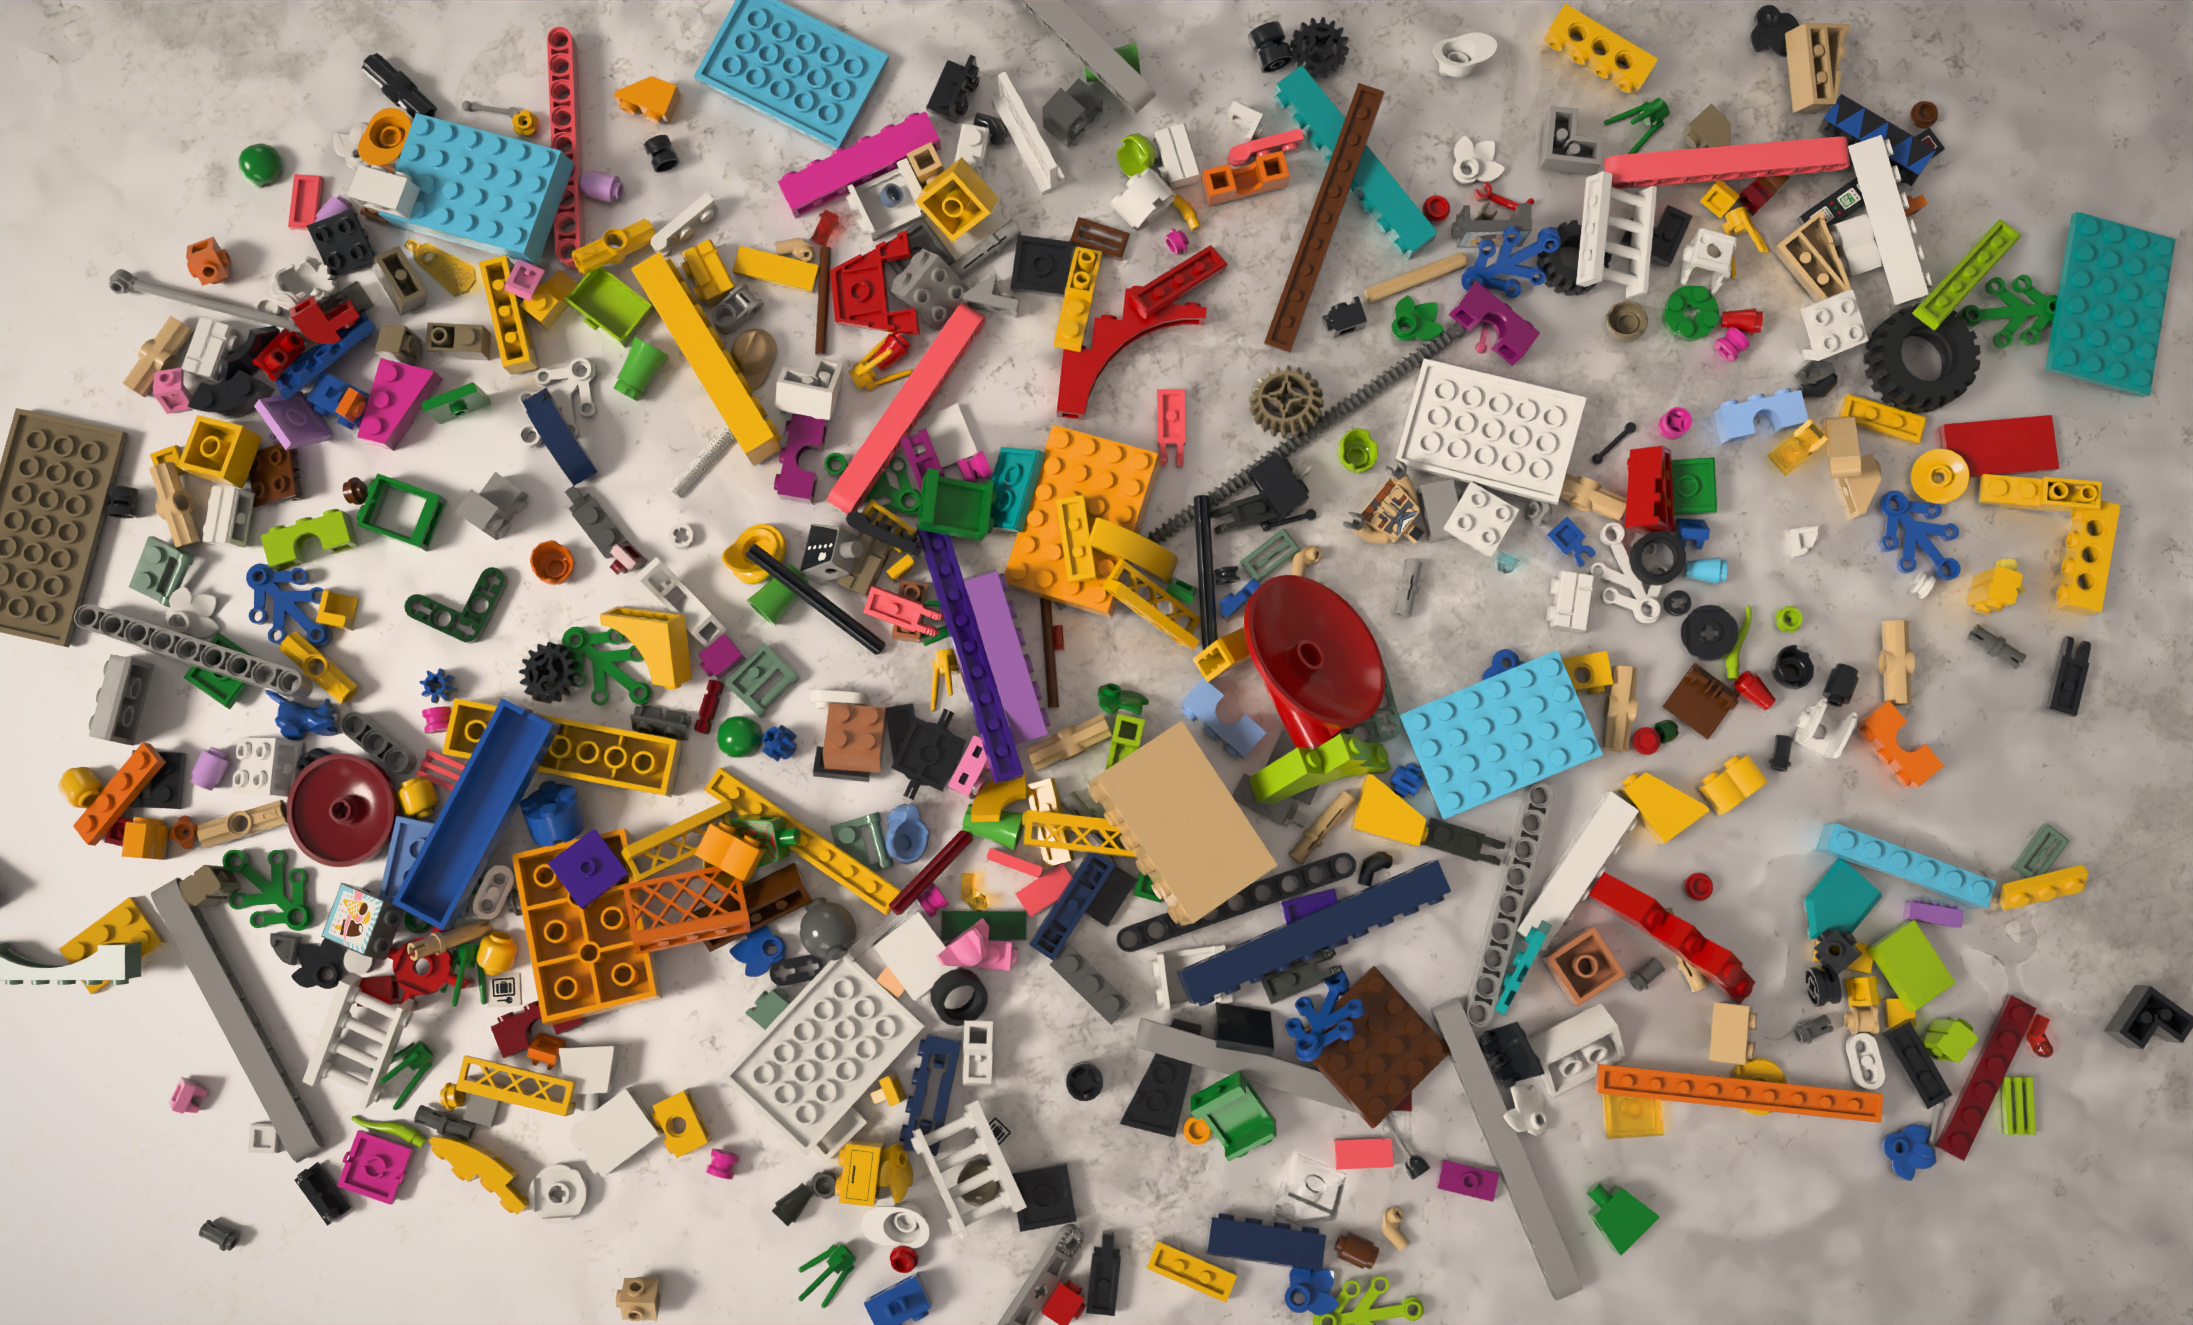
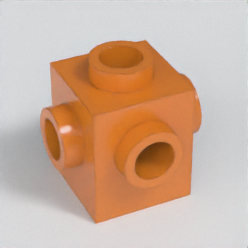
(208, 261)

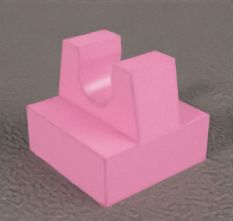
(182, 1096)

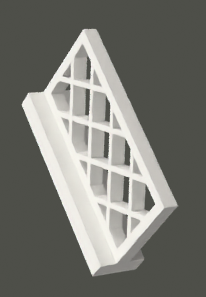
(1027, 137)

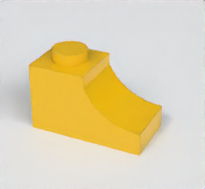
(549, 300)

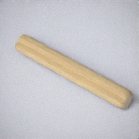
(1415, 277)

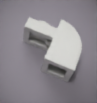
(978, 1053)

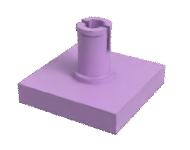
(292, 421)

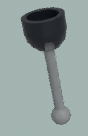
(1415, 1164)

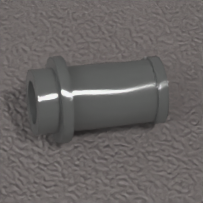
(1646, 974)
(1806, 1032)
(219, 1235)

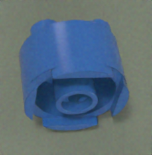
(553, 813)

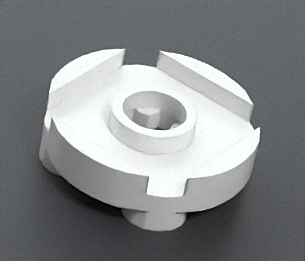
(546, 1205)

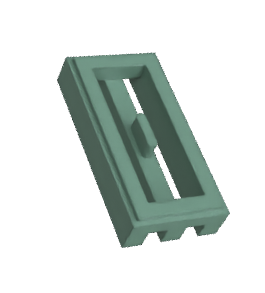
(1251, 570)
(2031, 847)

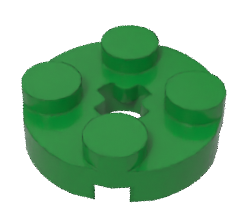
(1684, 327)

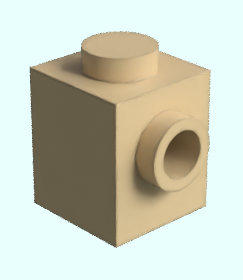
(925, 163)

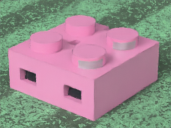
(968, 775)

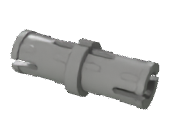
(1408, 588)

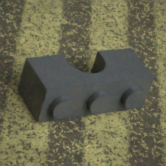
(1090, 984)

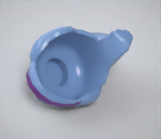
(906, 834)

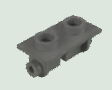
(648, 721)

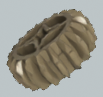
(1265, 398)

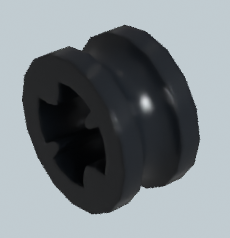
(1226, 575)
(1678, 611)

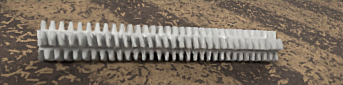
(704, 459)

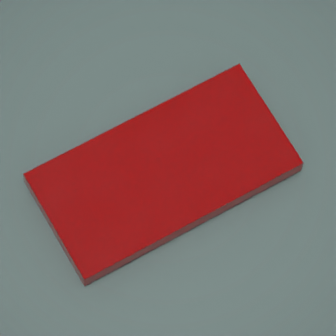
(2004, 445)

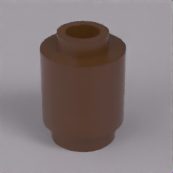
(1356, 1250)

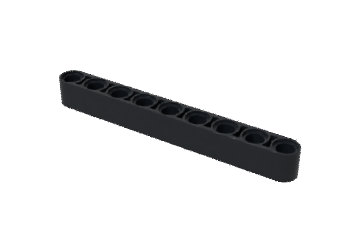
(1250, 901)

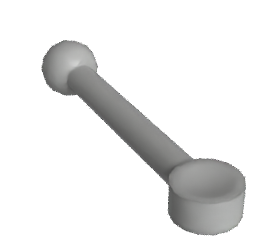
(467, 106)
(1939, 1106)

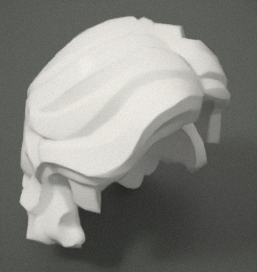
(294, 286)

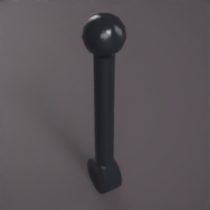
(1628, 429)
(1309, 515)

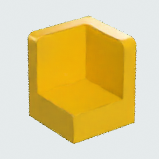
(337, 610)

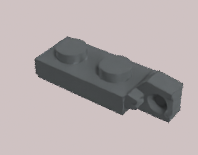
(594, 521)

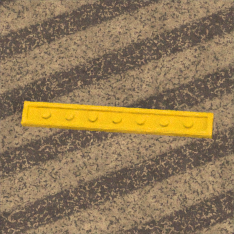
(812, 846)

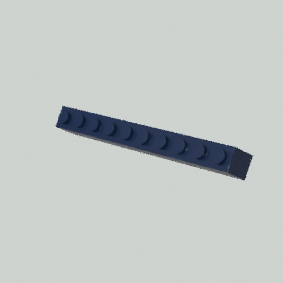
(1312, 932)

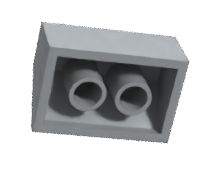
(120, 699)

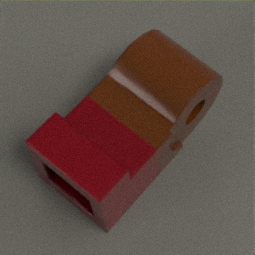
(1760, 192)

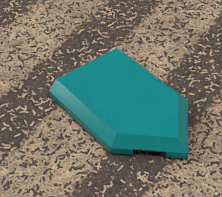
(1839, 900)

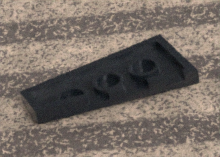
(1161, 1091)

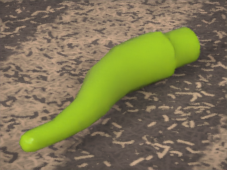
(1732, 660)
(402, 1130)

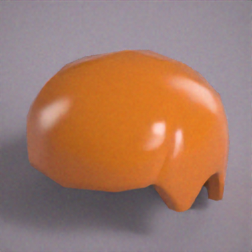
(552, 563)

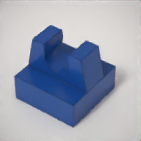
(1692, 529)

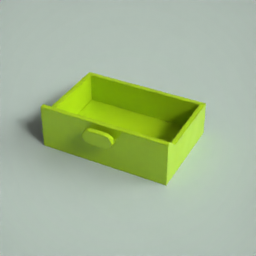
(610, 305)
(1911, 965)

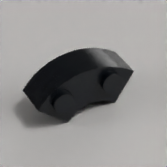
(230, 399)

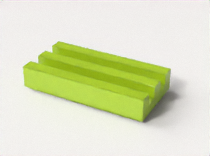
(2029, 1108)

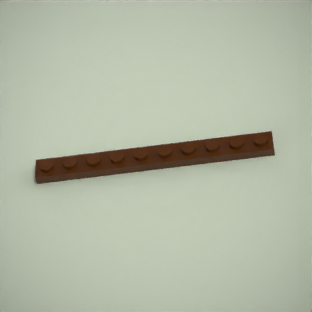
(1324, 217)

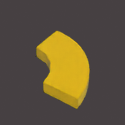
(995, 797)

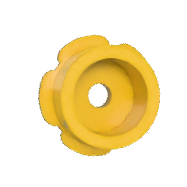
(525, 130)
(451, 1097)

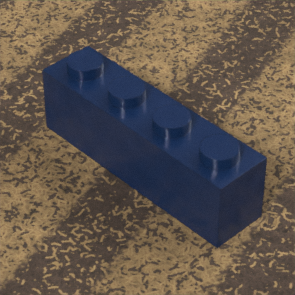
(1264, 1243)

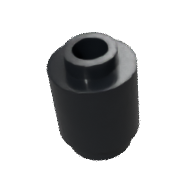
(1840, 685)

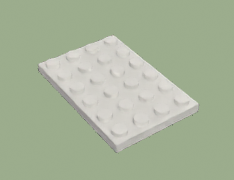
(1490, 431)
(823, 1052)

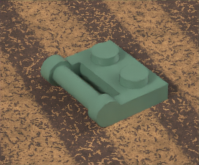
(155, 566)
(755, 674)
(850, 840)

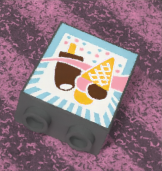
(1470, 232)
(362, 922)

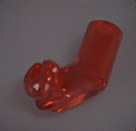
(2037, 1038)

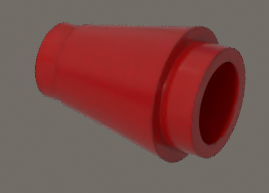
(1746, 320)
(899, 348)
(1754, 690)

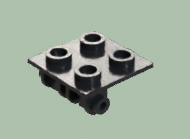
(341, 242)
(1513, 1052)

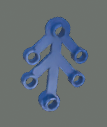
(1508, 263)
(1916, 533)
(284, 603)
(1312, 1045)

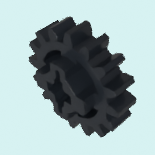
(1319, 35)
(549, 672)

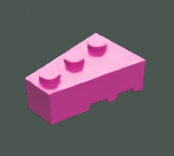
(395, 402)

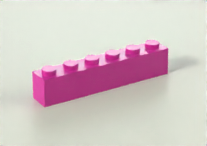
(856, 165)

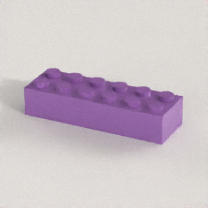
(1006, 657)

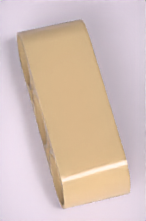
(1843, 447)

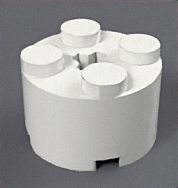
(1143, 200)

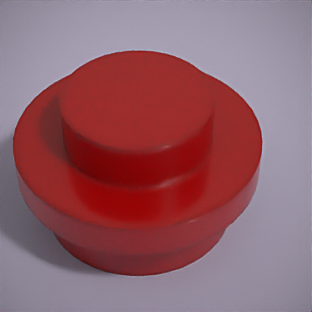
(1436, 209)
(1646, 741)
(1698, 886)
(903, 1259)

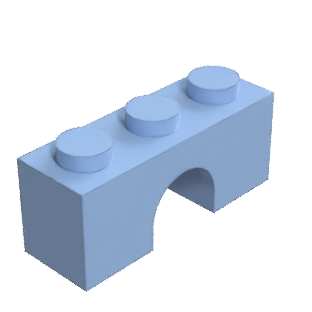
(1784, 410)
(1201, 706)

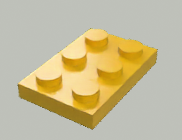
(121, 924)

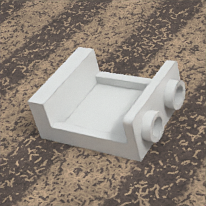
(881, 220)
(911, 955)
(1171, 993)
(615, 1132)

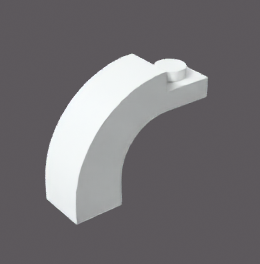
(681, 600)

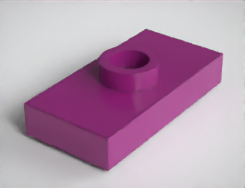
(1467, 1180)

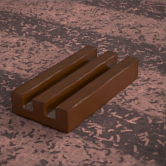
(1118, 255)

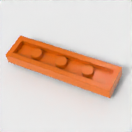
(119, 794)

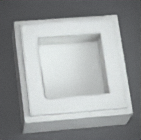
(263, 1139)

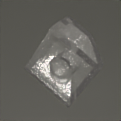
(1309, 1192)

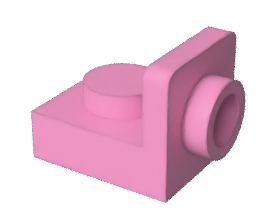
(524, 279)
(171, 391)
(999, 956)

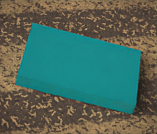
(1015, 484)

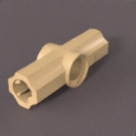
(157, 355)
(1588, 496)
(174, 505)
(1896, 662)
(1620, 708)
(1068, 742)
(228, 827)

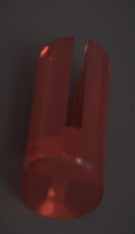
(1058, 637)

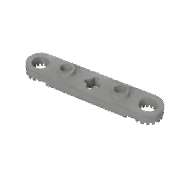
(1044, 1275)

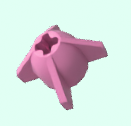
(967, 948)

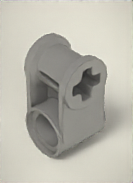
(740, 305)

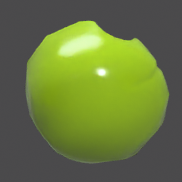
(1135, 154)
(1357, 451)

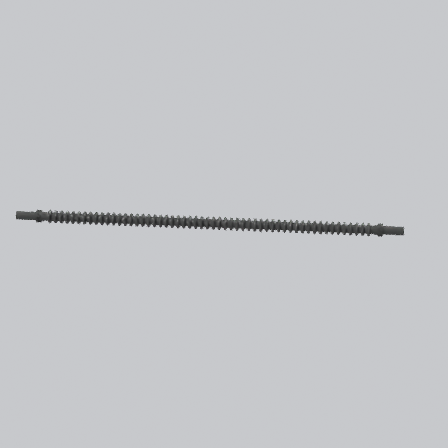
(1336, 413)

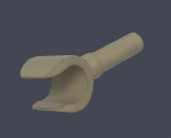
(1482, 215)

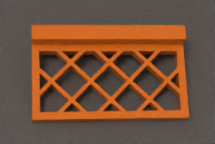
(685, 931)

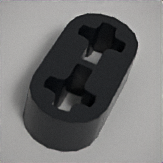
(795, 963)

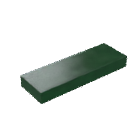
(1002, 924)

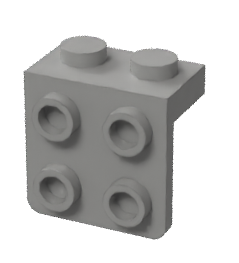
(929, 288)

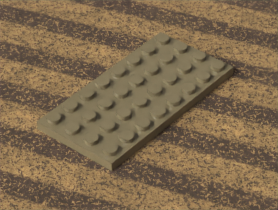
(51, 520)

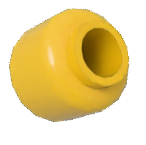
(80, 786)
(417, 797)
(496, 953)

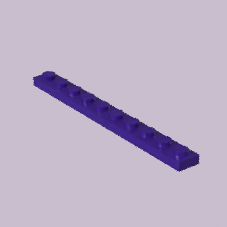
(971, 656)

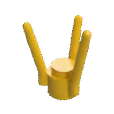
(1741, 222)
(863, 373)
(947, 665)

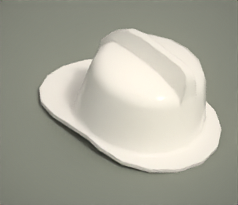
(1461, 54)
(896, 1225)

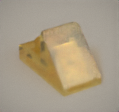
(1797, 447)

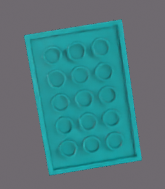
(2110, 304)

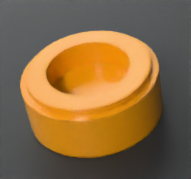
(1196, 1131)

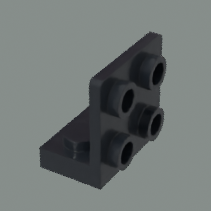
(953, 90)

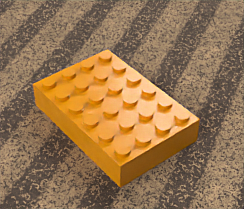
(1116, 488)
(585, 955)

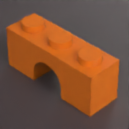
(1228, 184)
(1880, 729)

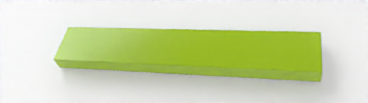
(1966, 274)

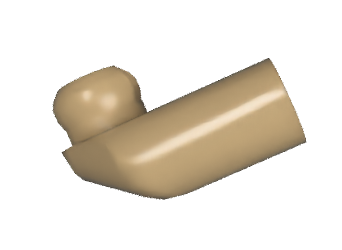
(797, 247)
(1304, 559)
(1391, 1227)

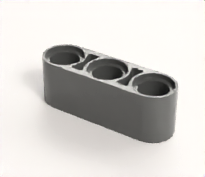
(366, 737)

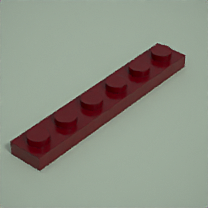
(1985, 1077)

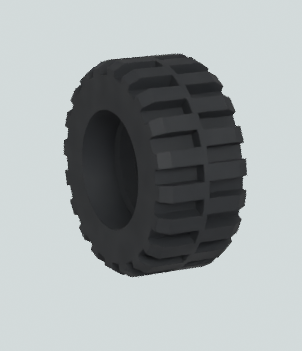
(1898, 384)

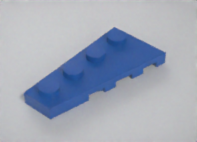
(321, 356)

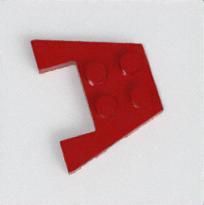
(861, 290)

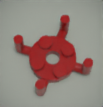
(434, 980)

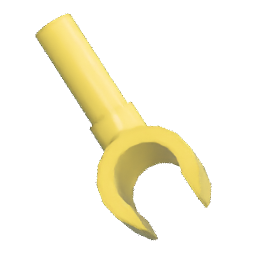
(2010, 564)

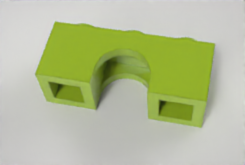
(285, 544)
(1125, 738)

